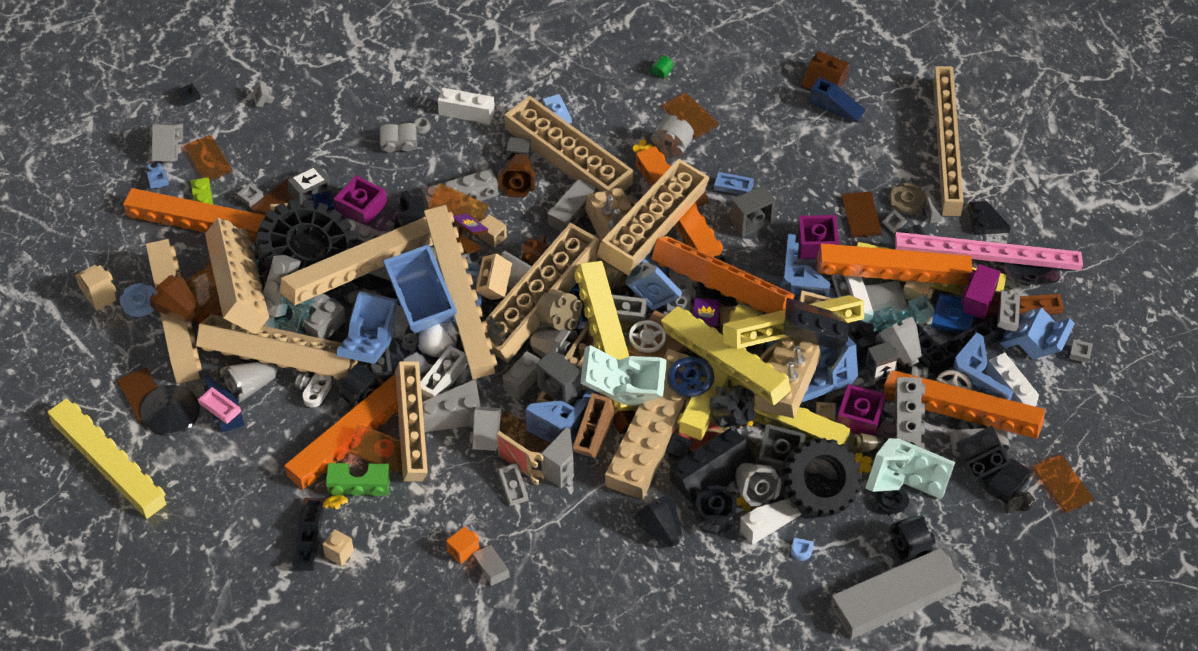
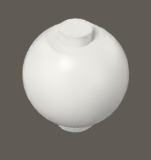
(438, 338)

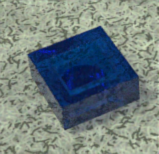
(324, 198)

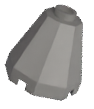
(904, 339)
(561, 341)
(757, 483)

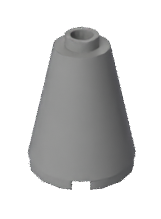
(247, 378)

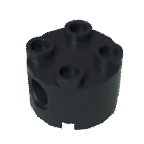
(358, 384)
(911, 538)

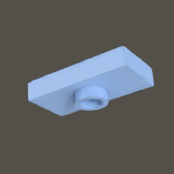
(558, 107)

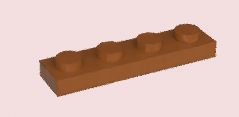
(1050, 303)

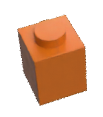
(463, 544)

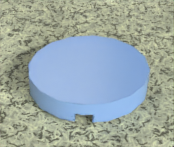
(136, 299)

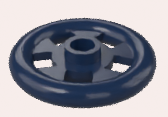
(690, 371)

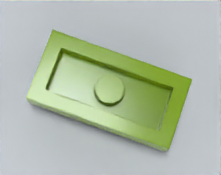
(202, 190)

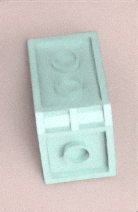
(623, 380)
(910, 465)

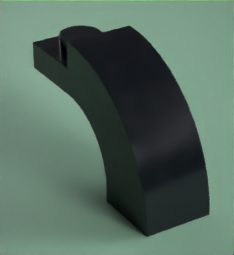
(411, 210)

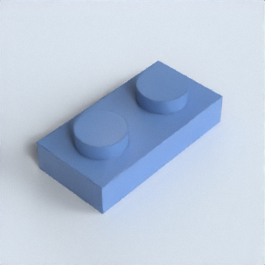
(733, 183)

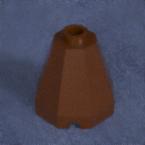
(517, 177)
(175, 299)

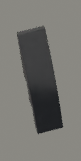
(308, 534)

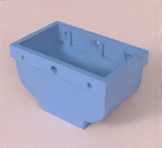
(420, 289)

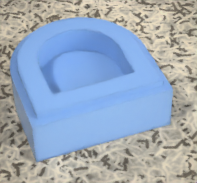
(801, 549)

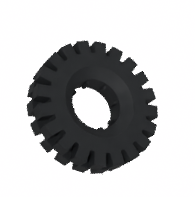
(285, 222)

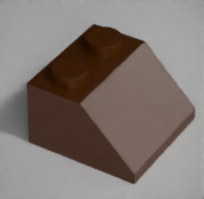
(827, 68)

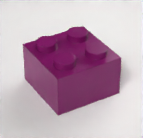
(360, 200)
(814, 231)
(980, 291)
(861, 410)

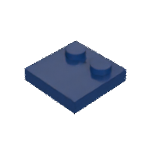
(950, 315)

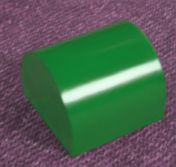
(661, 66)

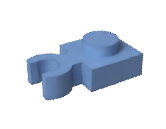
(157, 176)

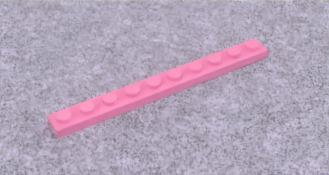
(990, 251)

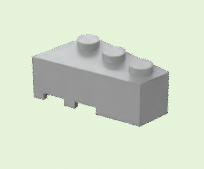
(451, 408)

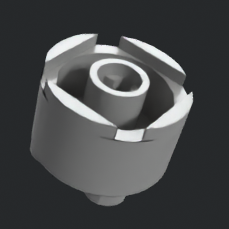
(672, 136)

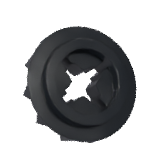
(899, 505)

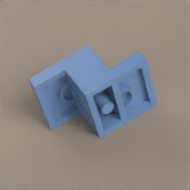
(1038, 334)

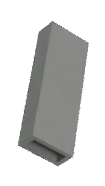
(896, 593)

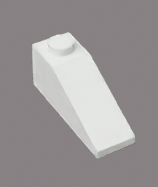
(767, 519)

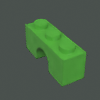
(374, 482)

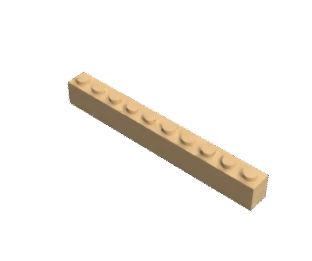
(947, 141)
(354, 262)
(458, 282)

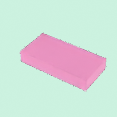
(219, 405)

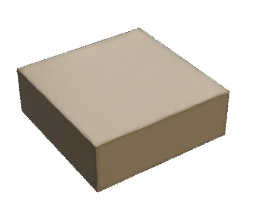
(827, 410)

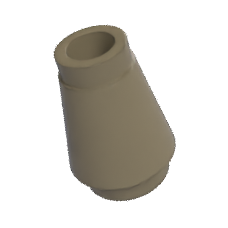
(867, 442)

